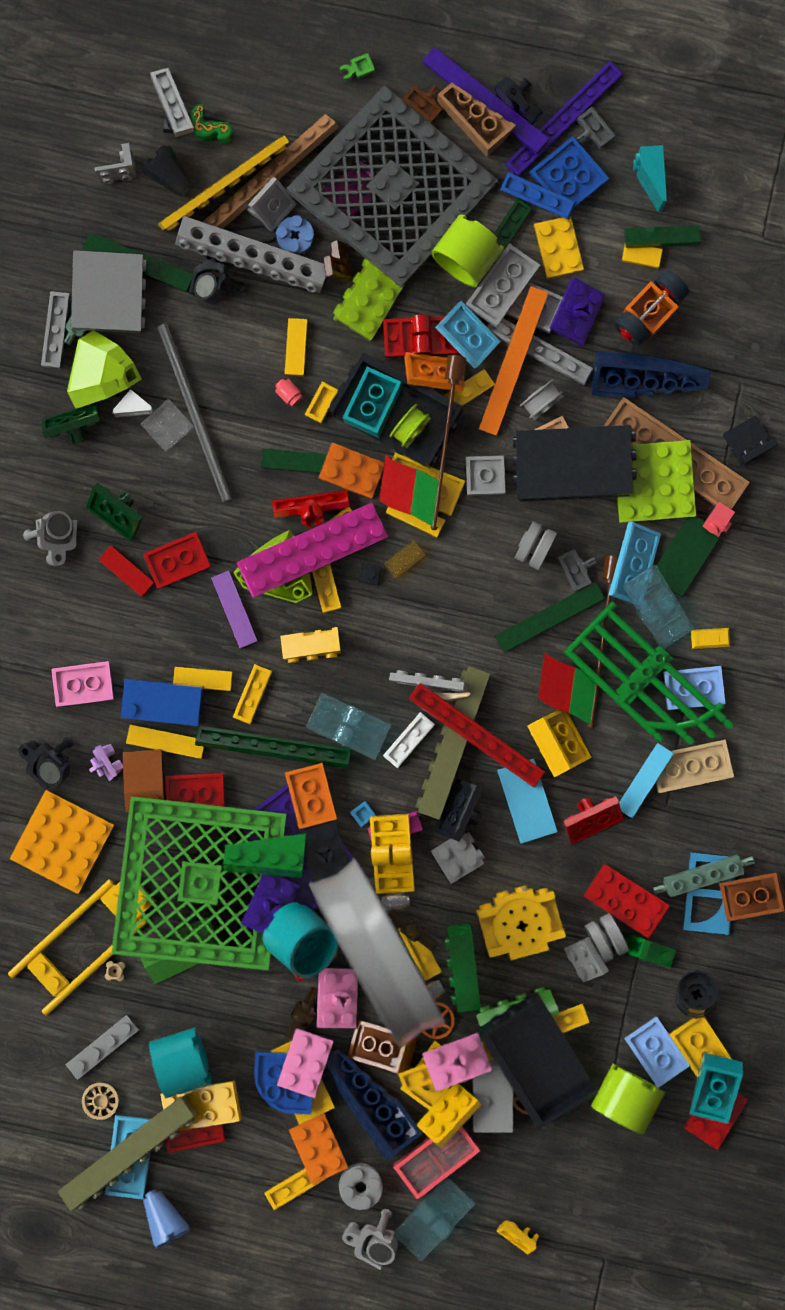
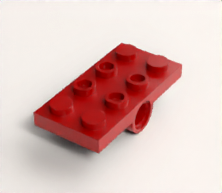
(415, 336)
(626, 901)

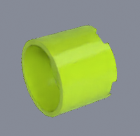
(467, 251)
(627, 1099)

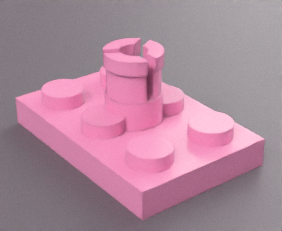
(337, 998)
(457, 1062)

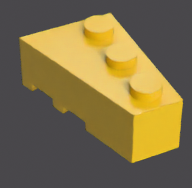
(311, 645)

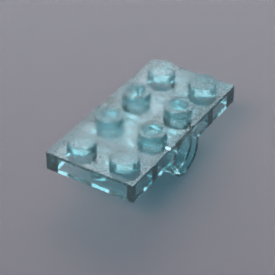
(658, 607)
(348, 726)
(434, 1218)

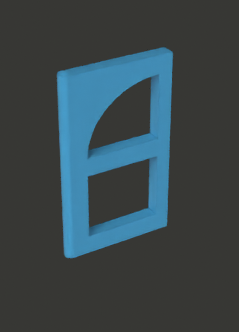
(718, 922)

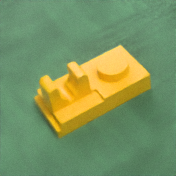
(517, 1237)

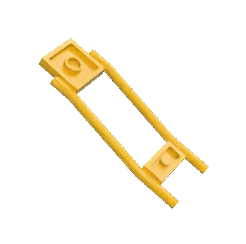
(45, 969)

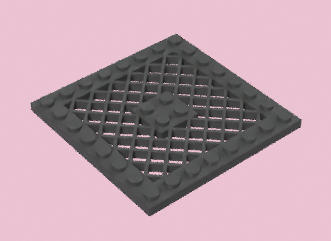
(391, 185)

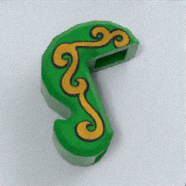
(210, 130)

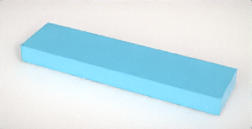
(645, 780)

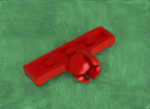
(310, 506)

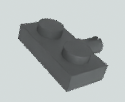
(594, 129)
(576, 569)

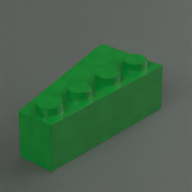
(267, 857)
(463, 968)

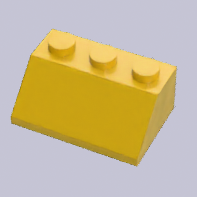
(559, 742)

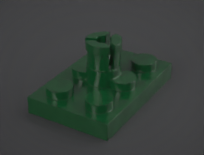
(71, 423)
(115, 511)

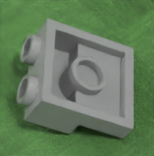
(458, 857)

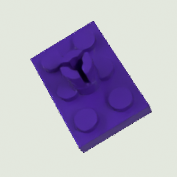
(577, 311)
(268, 898)

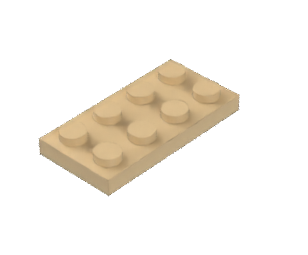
(696, 766)

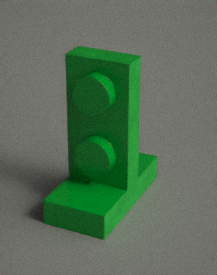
(649, 950)

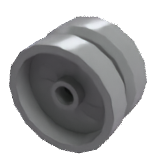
(535, 545)
(606, 938)

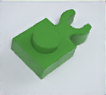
(360, 66)

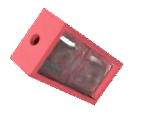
(430, 1164)

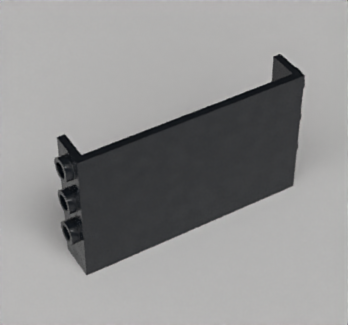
(430, 441)
(575, 463)
(537, 1060)

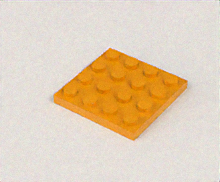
(62, 842)

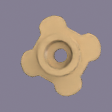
(111, 975)

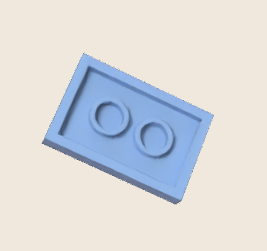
(706, 680)
(656, 1051)

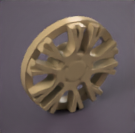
(100, 1101)

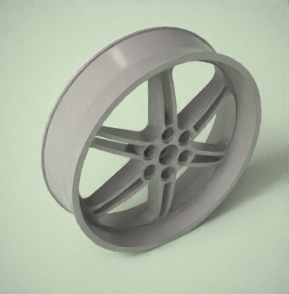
(377, 954)

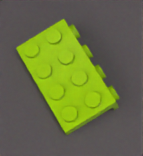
(367, 301)

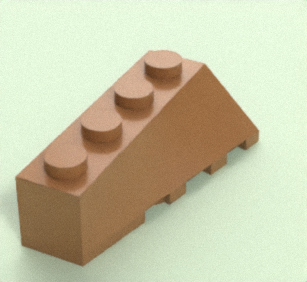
(477, 121)

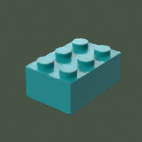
(372, 402)

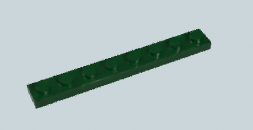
(272, 747)

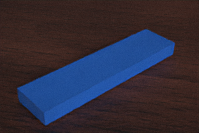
(538, 195)

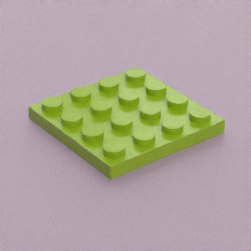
(662, 484)

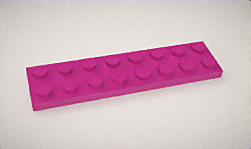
(312, 550)

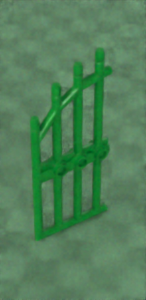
(641, 677)

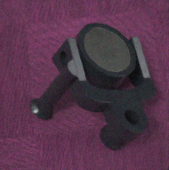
(513, 96)
(209, 286)
(50, 770)

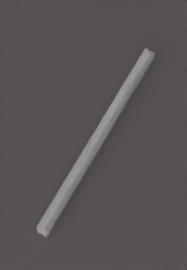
(187, 393)

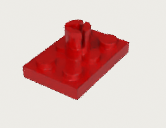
(592, 819)

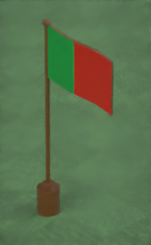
(410, 488)
(567, 686)

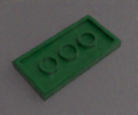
(686, 554)

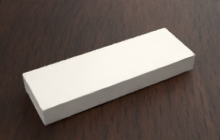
(408, 740)

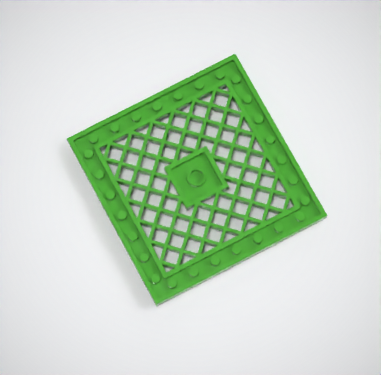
(197, 883)

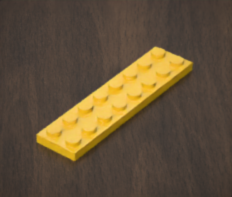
(230, 180)

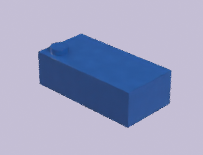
(162, 702)

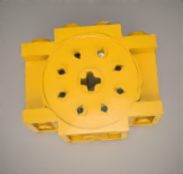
(535, 910)

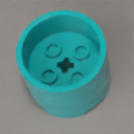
(301, 940)
(180, 1063)

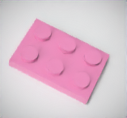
(82, 684)
(305, 1063)

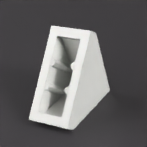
(131, 406)

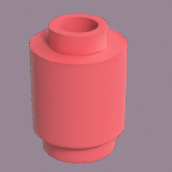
(288, 392)

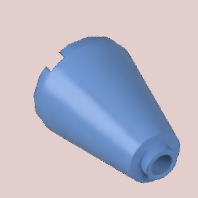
(163, 1219)

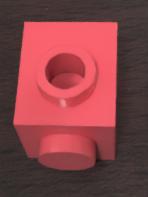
(719, 519)

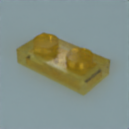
(404, 559)

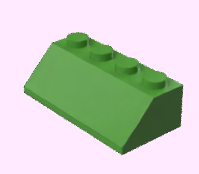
(163, 969)
(486, 1013)

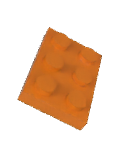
(428, 371)
(351, 470)
(310, 796)
(318, 1149)

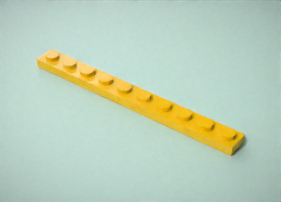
(565, 1020)

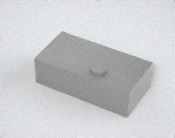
(496, 1099)

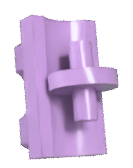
(102, 755)

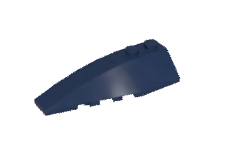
(636, 374)
(374, 1108)

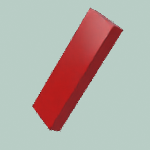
(126, 571)
(196, 1138)

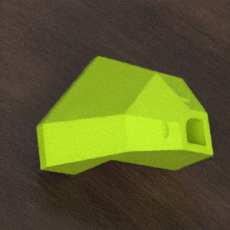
(99, 370)
(292, 591)

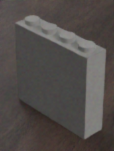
(107, 292)

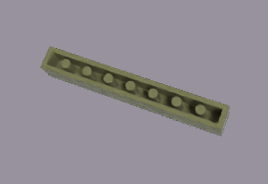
(451, 748)
(127, 1153)

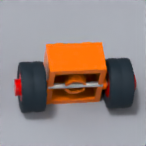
(652, 308)

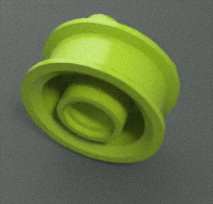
(410, 426)

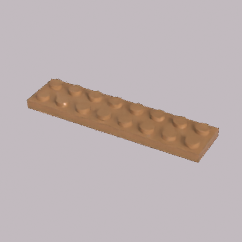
(710, 477)

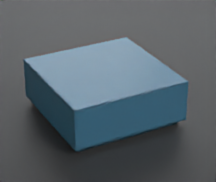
(362, 814)

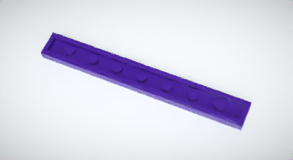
(452, 73)
(567, 116)

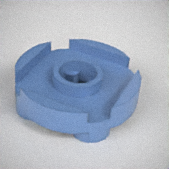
(295, 224)

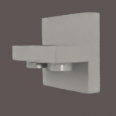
(271, 204)

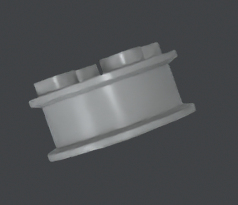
(542, 400)
(360, 1173)

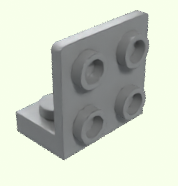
(123, 171)

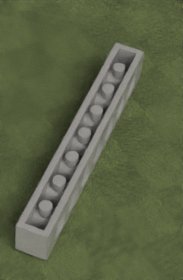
(245, 246)

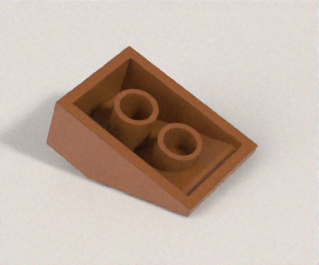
(143, 775)
(753, 896)
(377, 1047)

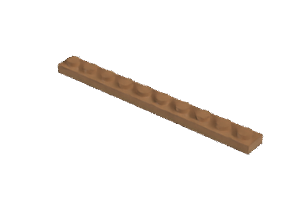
(277, 168)

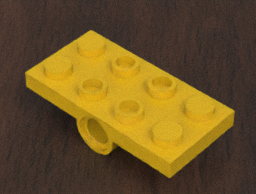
(392, 853)
(214, 1104)

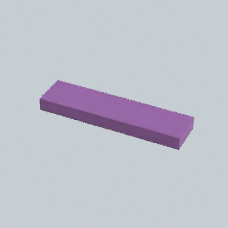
(234, 609)

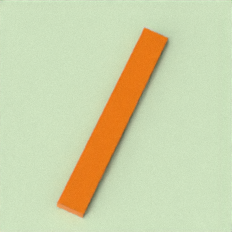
(513, 361)

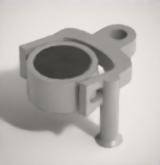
(54, 527)
(382, 1243)

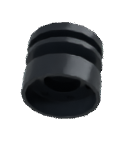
(697, 983)

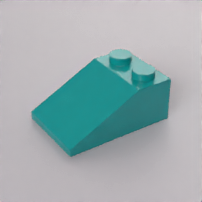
(651, 174)
(716, 1088)

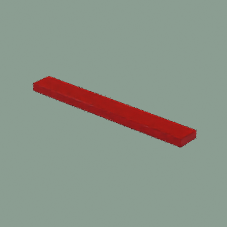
(476, 735)

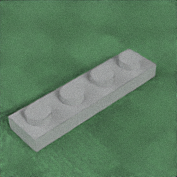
(172, 102)
(55, 330)
(436, 682)
(102, 1047)

